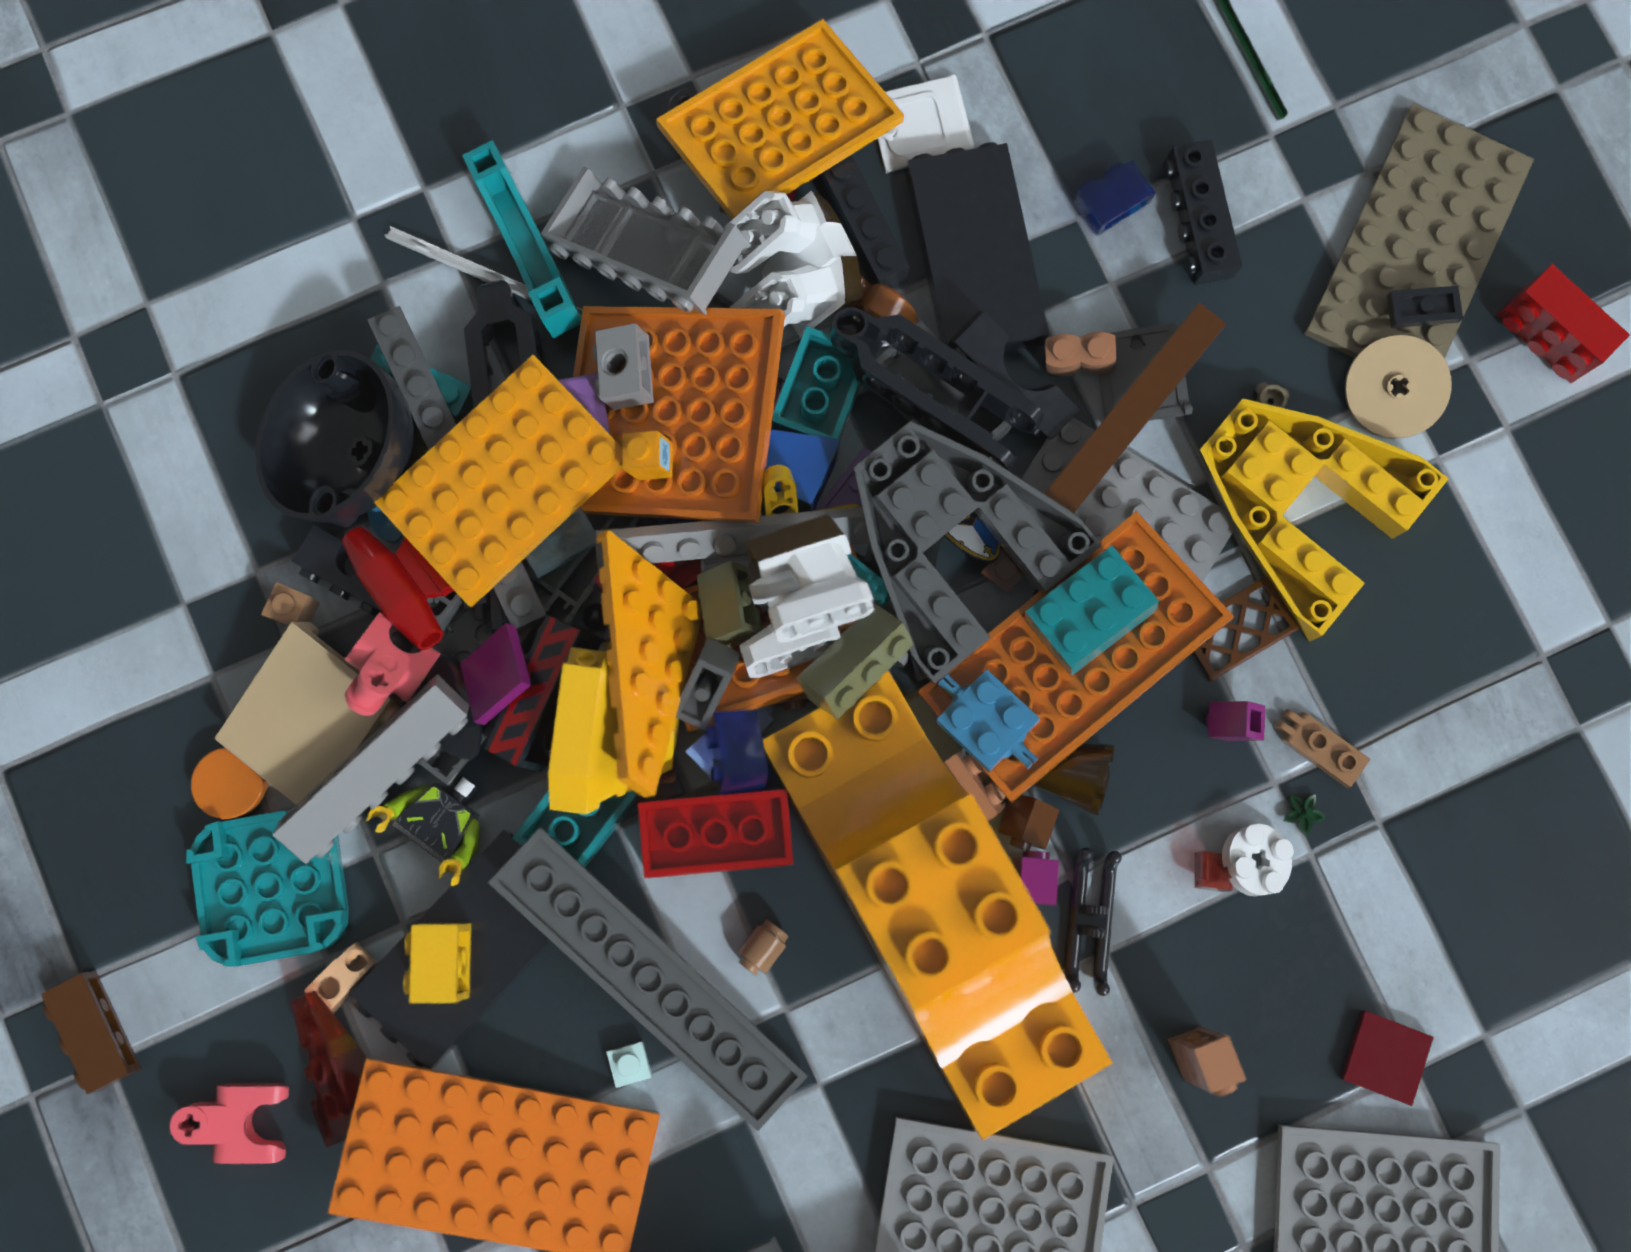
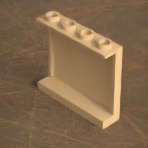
(296, 717)

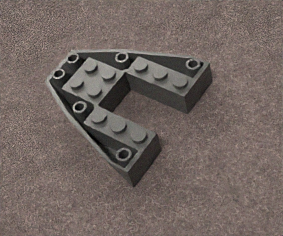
(919, 491)

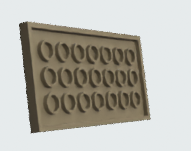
(1421, 227)

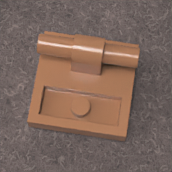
(976, 781)

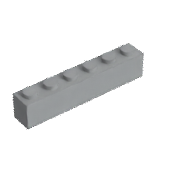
(372, 769)

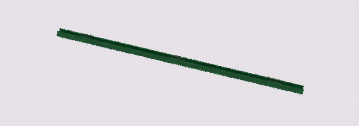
(1252, 59)

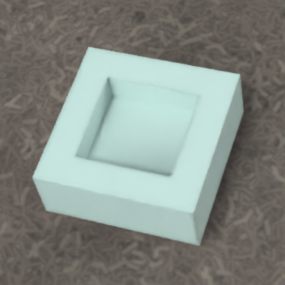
(629, 1064)

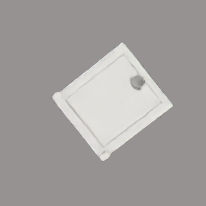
(931, 123)

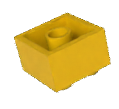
(438, 962)

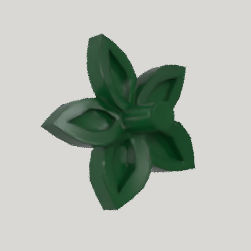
(1303, 813)

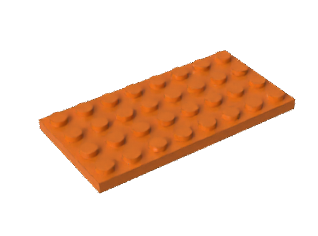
(1083, 703)
(493, 1161)

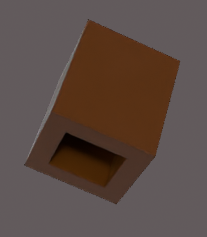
(1028, 823)

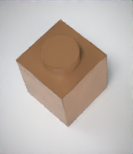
(289, 606)

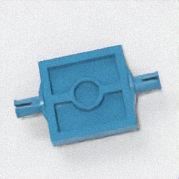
(988, 720)

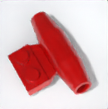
(398, 584)

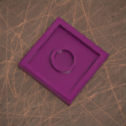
(495, 674)

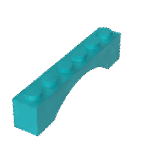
(523, 239)

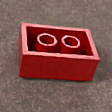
(1562, 324)

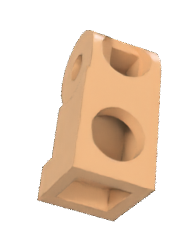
(343, 976)

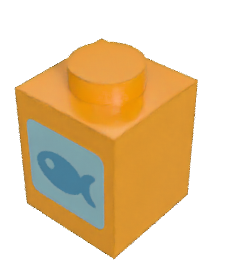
(647, 455)

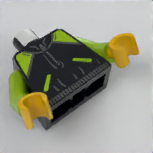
(436, 823)

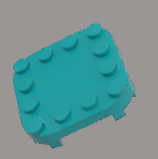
(260, 898)

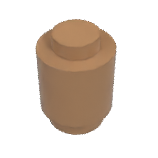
(762, 948)

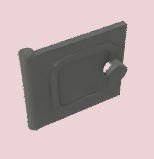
(1133, 354)

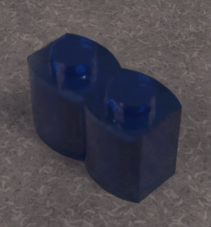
(1113, 197)

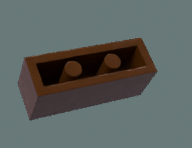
(90, 1032)

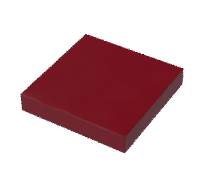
(1386, 1057)

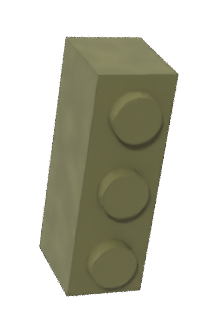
(855, 661)

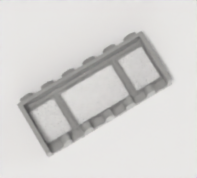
(643, 241)

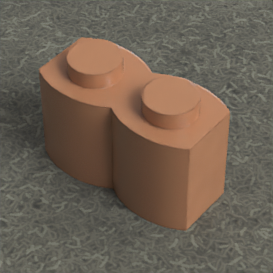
(1071, 354)

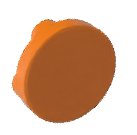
(226, 786)

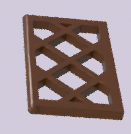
(1266, 639)

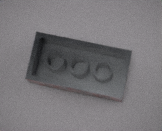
(528, 723)

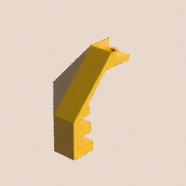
(583, 738)

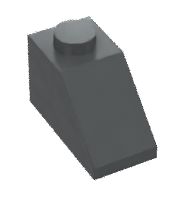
(707, 683)

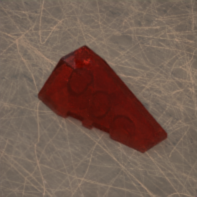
(334, 1066)

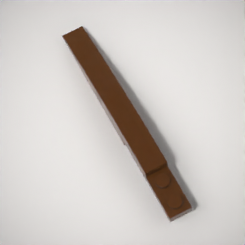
(1122, 425)

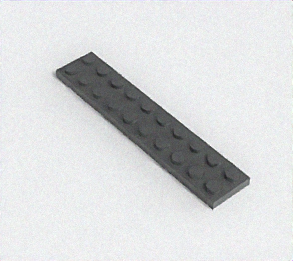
(648, 978)

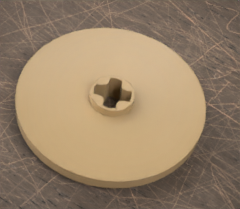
(1425, 386)

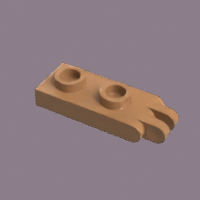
(1322, 747)

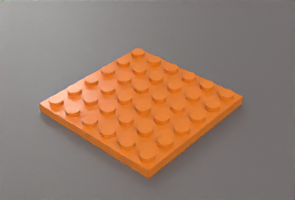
(710, 399)

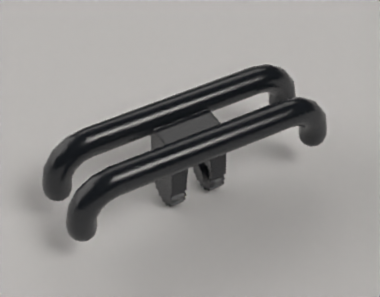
(1091, 920)

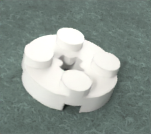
(1275, 856)

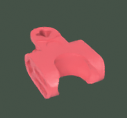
(384, 669)
(230, 1123)

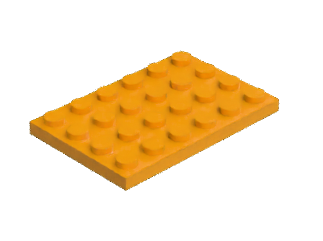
(780, 119)
(502, 480)

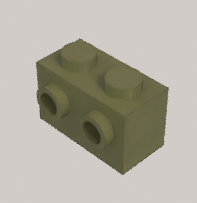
(728, 604)

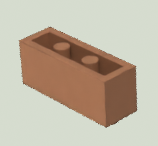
(1207, 1060)

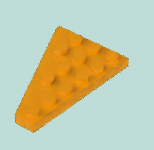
(649, 657)

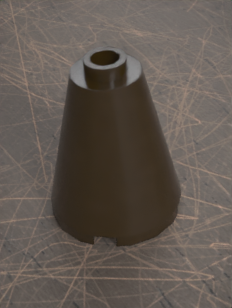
(1081, 777)

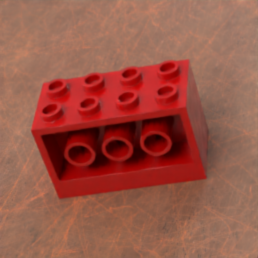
(715, 834)

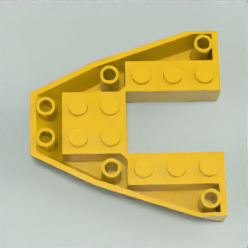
(1264, 462)

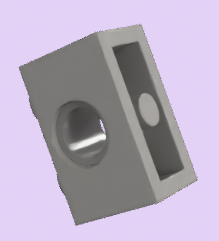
(634, 382)

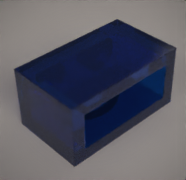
(738, 752)

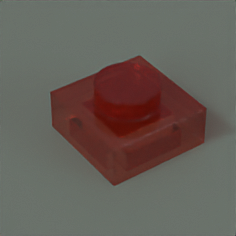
(1210, 872)

